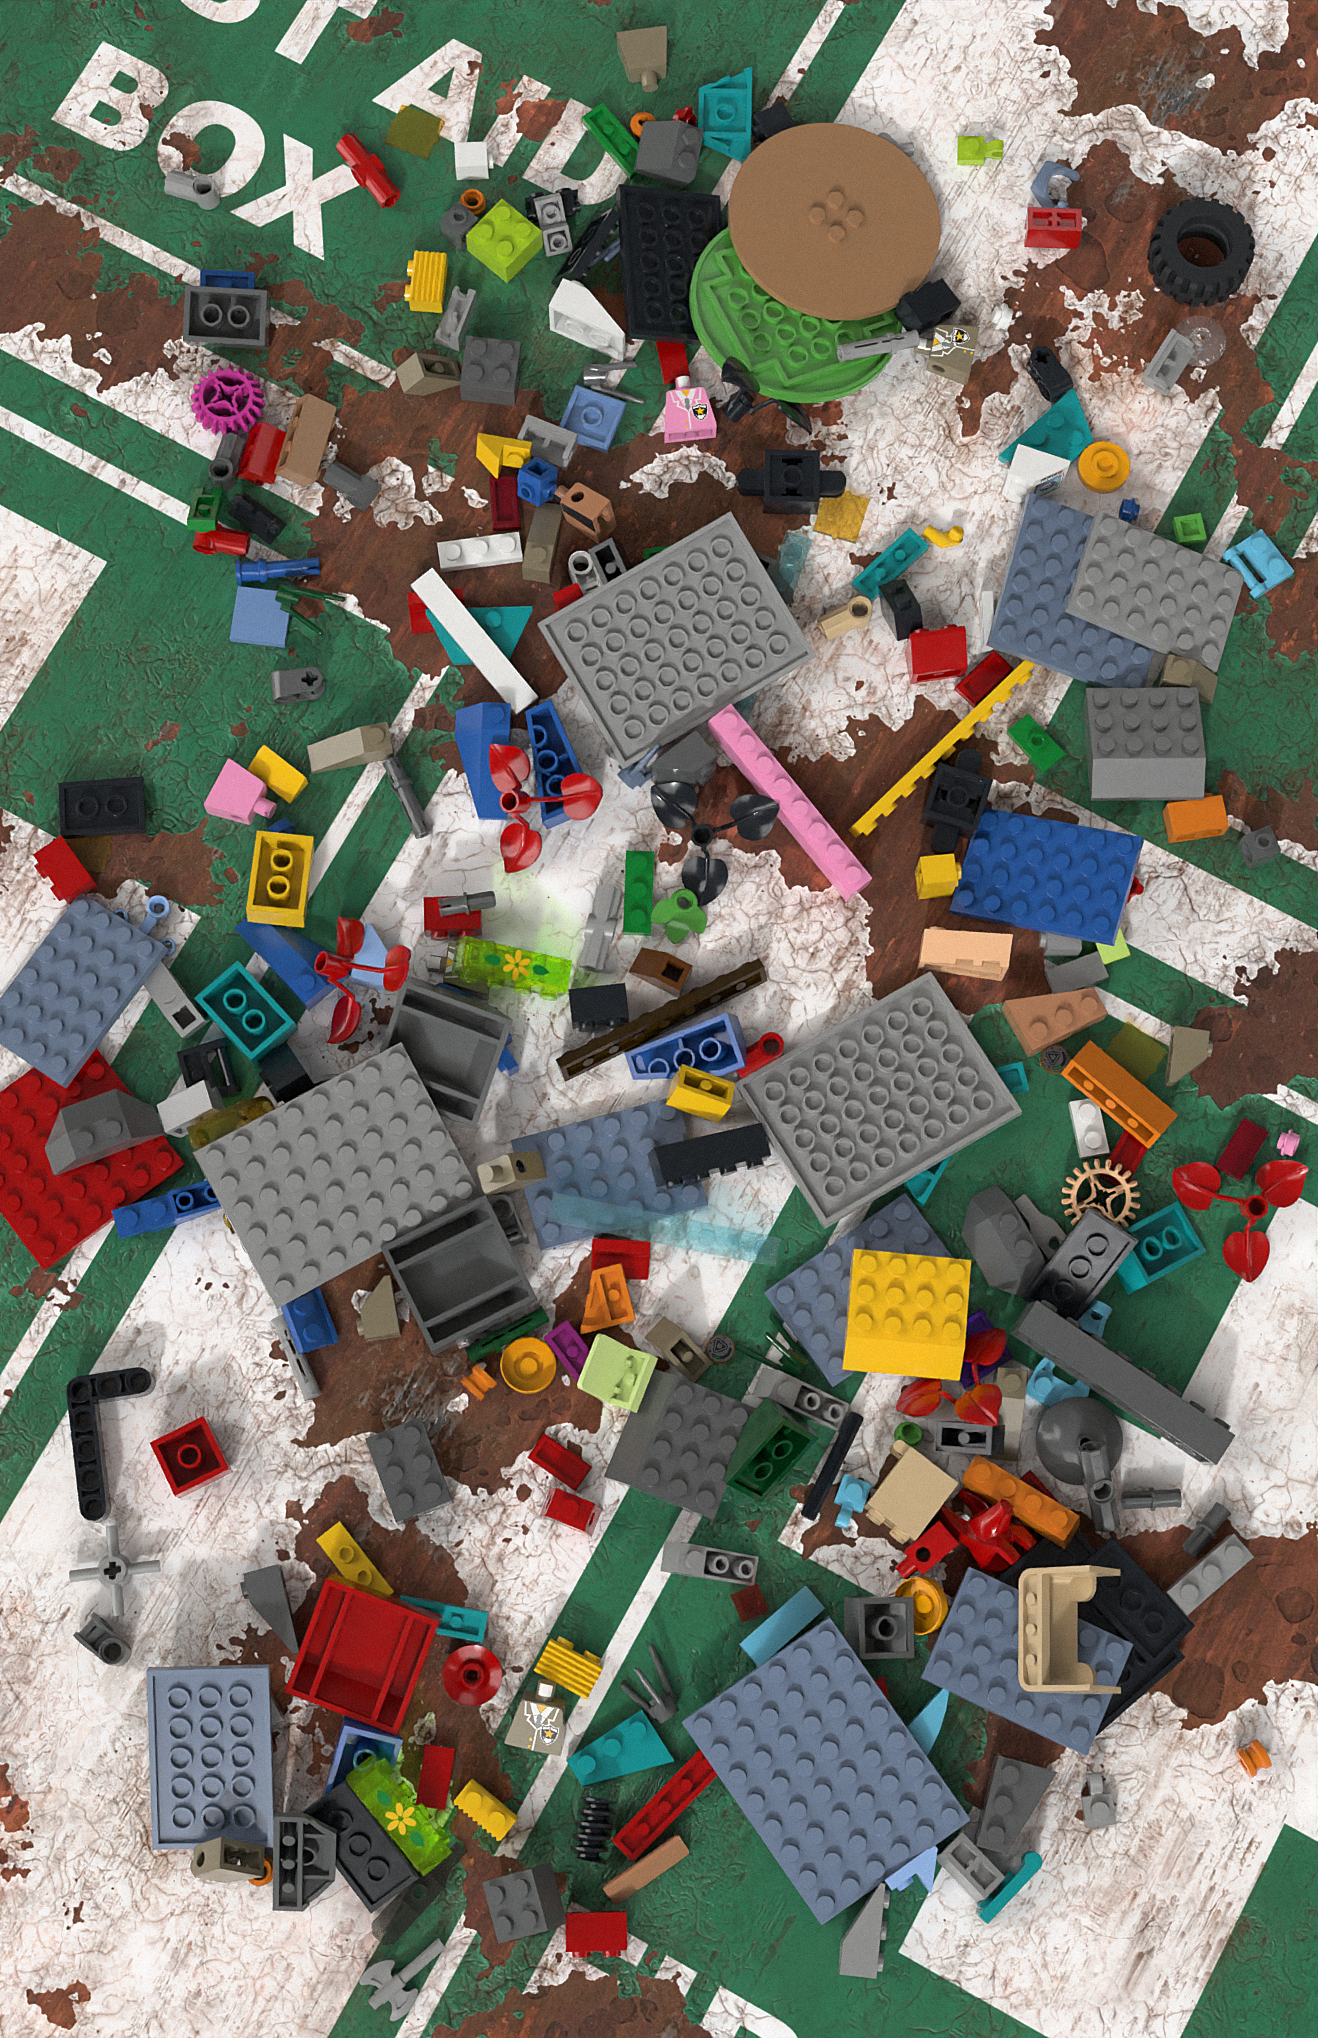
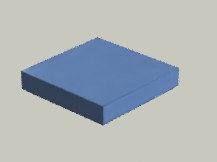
(593, 418)
(259, 618)

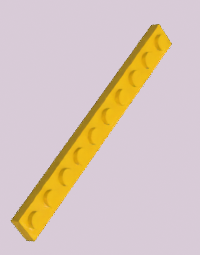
(942, 749)

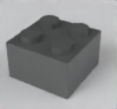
(490, 370)
(524, 1902)

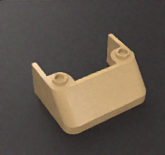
(1051, 1629)

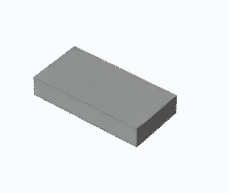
(1077, 974)

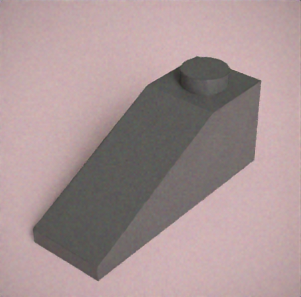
(271, 1600)

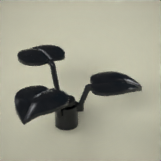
(741, 402)
(705, 876)

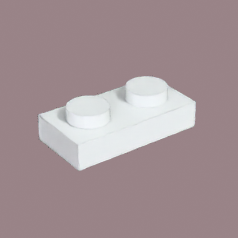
(1088, 1128)

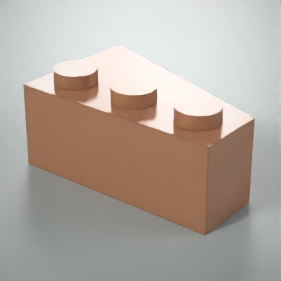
(1052, 1017)

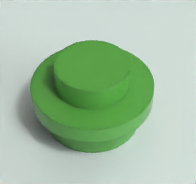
(909, 1433)

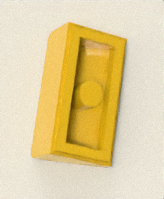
(277, 774)

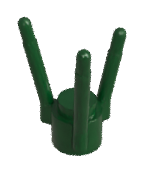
(291, 594)
(792, 1359)

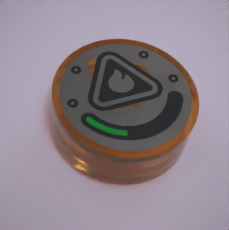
(1054, 1059)
(720, 1349)

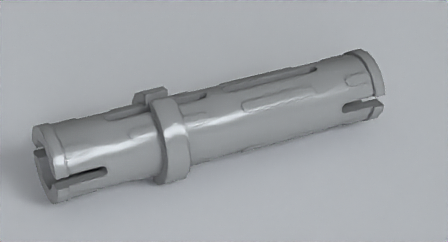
(887, 344)
(310, 1389)

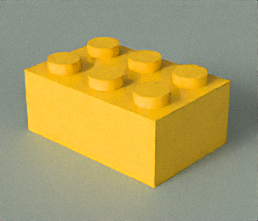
(280, 879)

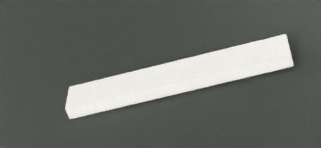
(474, 641)

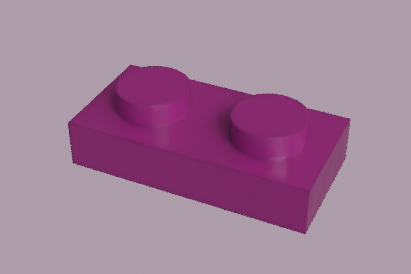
(568, 1348)

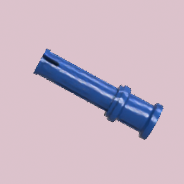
(263, 570)

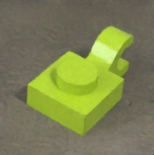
(973, 150)

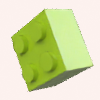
(504, 240)

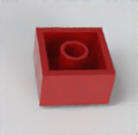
(191, 1457)

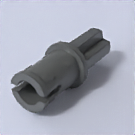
(467, 903)
(1151, 1499)
(1205, 1529)

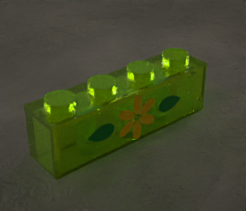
(511, 968)
(399, 1814)

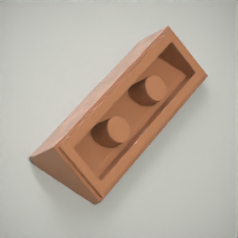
(646, 1869)

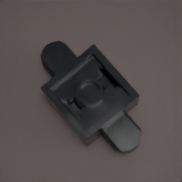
(792, 471)
(956, 801)

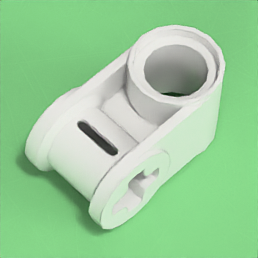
(588, 579)

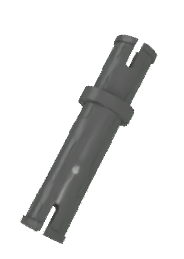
(402, 787)

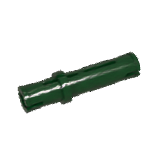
(496, 1340)

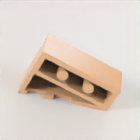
(965, 953)

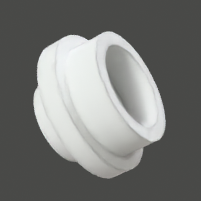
(1001, 317)

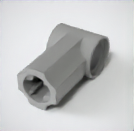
(192, 187)

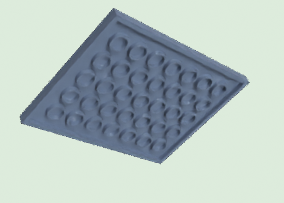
(825, 1770)

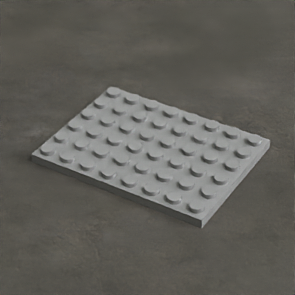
(676, 640)
(878, 1099)
(337, 1174)

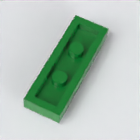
(612, 138)
(638, 893)

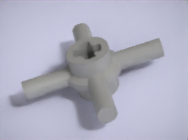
(107, 1563)

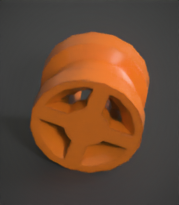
(478, 1382)
(1253, 1758)

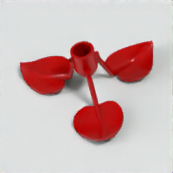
(508, 769)
(349, 942)
(1281, 1183)
(975, 1406)

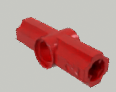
(368, 170)

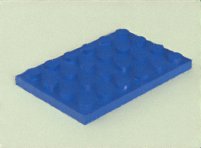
(1047, 876)

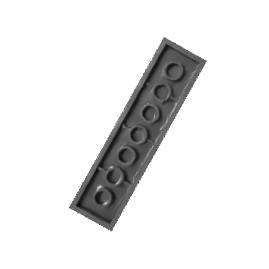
(1122, 1383)

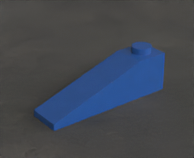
(474, 732)
(290, 958)
(710, 1046)
(355, 1745)

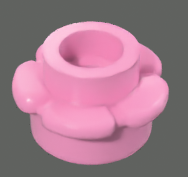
(1288, 1143)

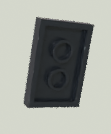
(587, 247)
(102, 807)

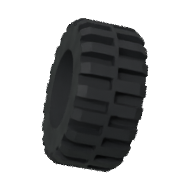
(1207, 221)

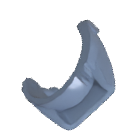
(1039, 186)

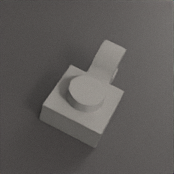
(1097, 1806)

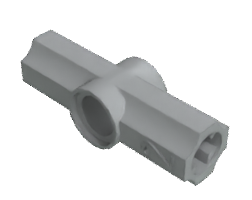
(600, 928)

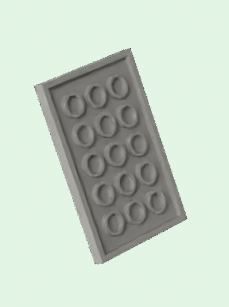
(1154, 591)

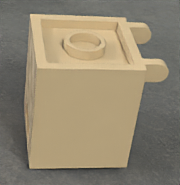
(909, 1494)

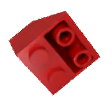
(936, 654)

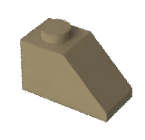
(428, 374)
(1188, 673)
(1186, 1052)
(380, 1314)
(678, 1349)

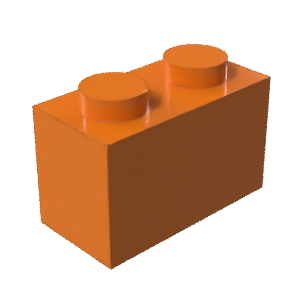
(1195, 818)

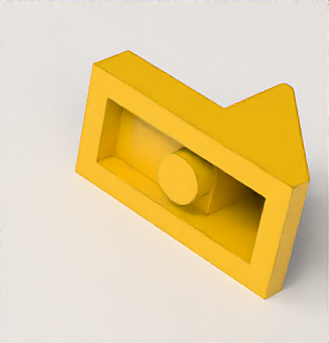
(499, 451)

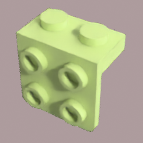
(616, 1373)

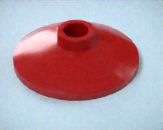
(456, 1670)

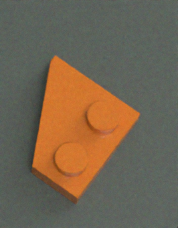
(607, 1300)

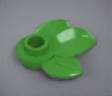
(679, 920)

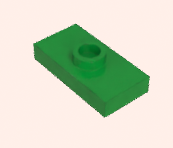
(1035, 743)

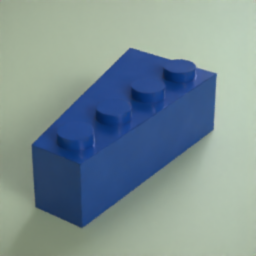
(552, 759)

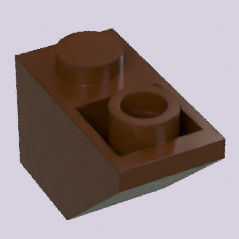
(662, 970)

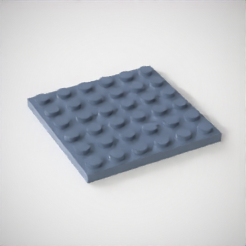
(1034, 597)

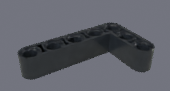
(93, 1433)

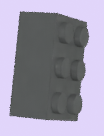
(227, 317)
(409, 1471)

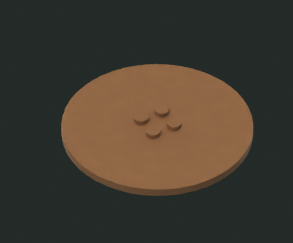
(833, 221)

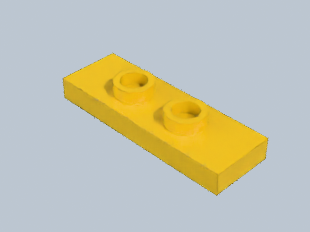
(351, 1559)

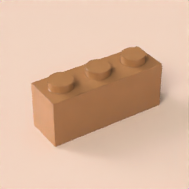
(306, 440)

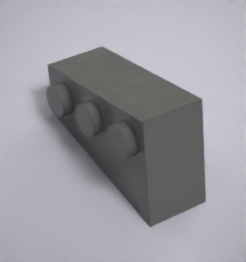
(1009, 1801)

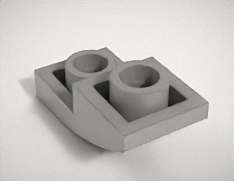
(553, 224)

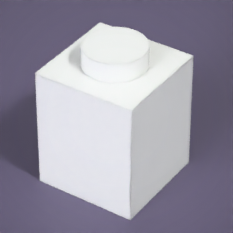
(472, 160)

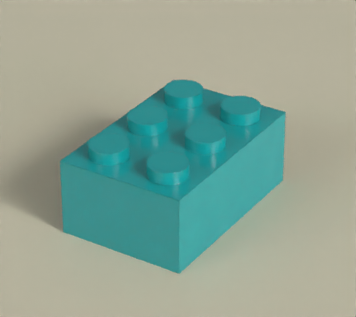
(246, 1013)

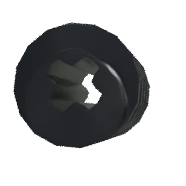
(593, 1829)

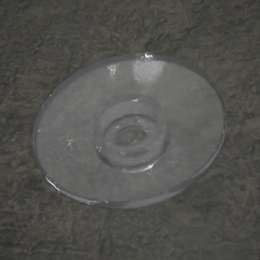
(1208, 349)

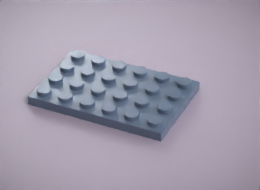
(75, 988)
(609, 1164)
(816, 1294)
(979, 1663)
(210, 1754)

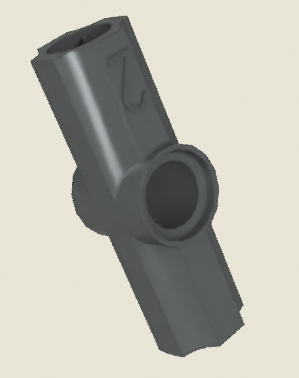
(1097, 1471)

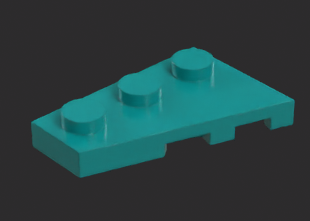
(620, 1751)

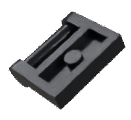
(197, 1067)

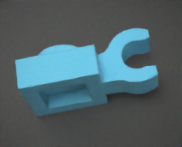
(851, 1496)

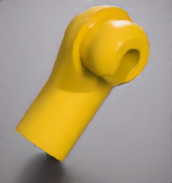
(944, 539)

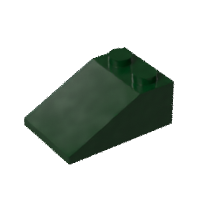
(768, 1449)

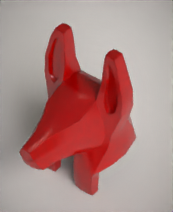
(988, 1532)

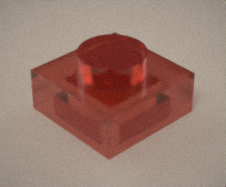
(749, 1603)

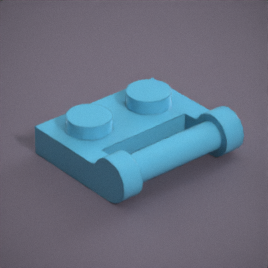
(1263, 558)

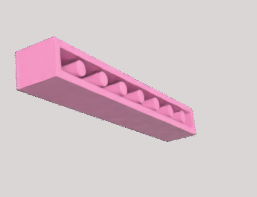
(795, 808)

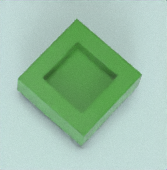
(1189, 529)

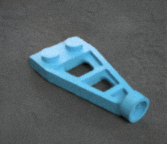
(1049, 1389)

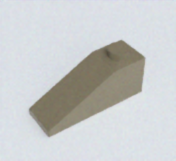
(542, 543)
(352, 748)
(1013, 1388)

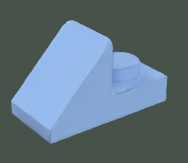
(922, 1865)

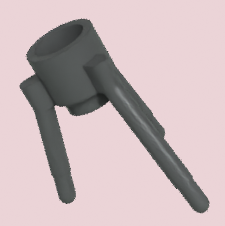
(597, 373)
(662, 1706)

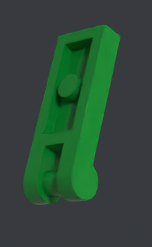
(205, 509)

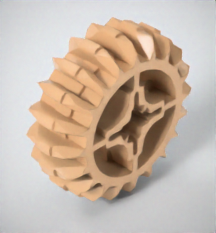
(1090, 1175)

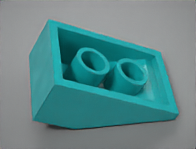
(1163, 1245)

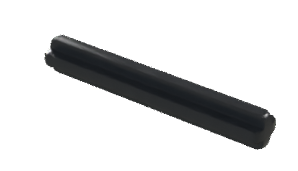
(832, 1466)

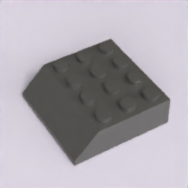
(1144, 743)
(451, 1045)
(459, 1275)
(679, 1444)

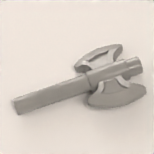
(392, 1986)

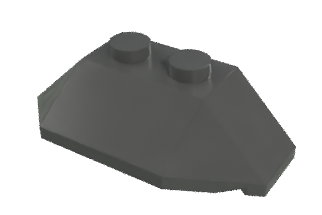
(100, 1129)
(1001, 1242)
(301, 1860)

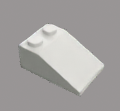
(583, 319)

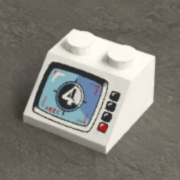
(1034, 473)

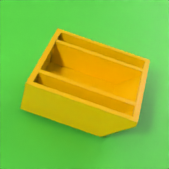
(906, 1314)

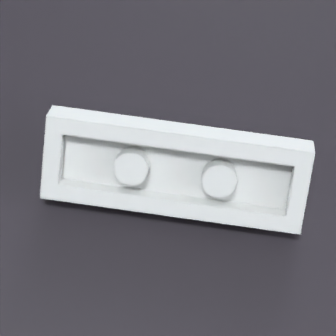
(480, 552)

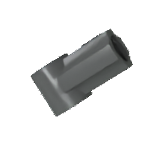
(227, 461)
(358, 489)

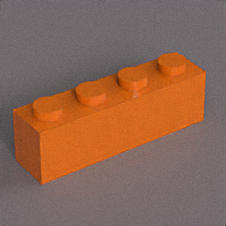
(1119, 1094)
(1029, 1504)

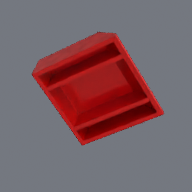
(363, 1653)

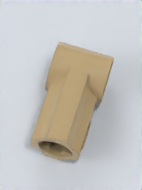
(843, 620)

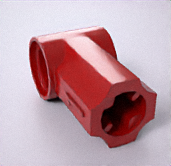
(222, 541)
(758, 1057)

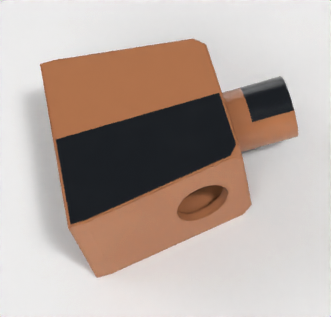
(587, 511)

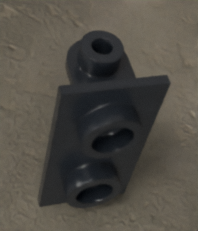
(568, 199)
(256, 518)

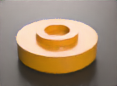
(1103, 467)
(528, 1365)
(928, 1602)

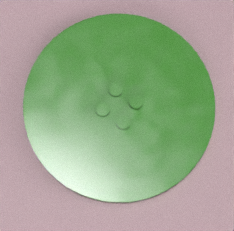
(782, 348)

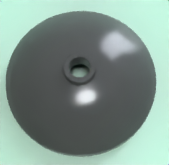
(1063, 1429)

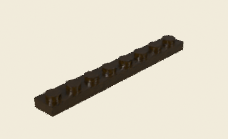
(661, 1020)

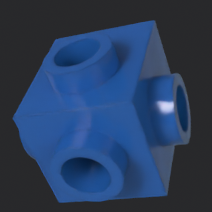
(537, 481)

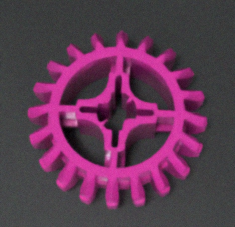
(243, 388)

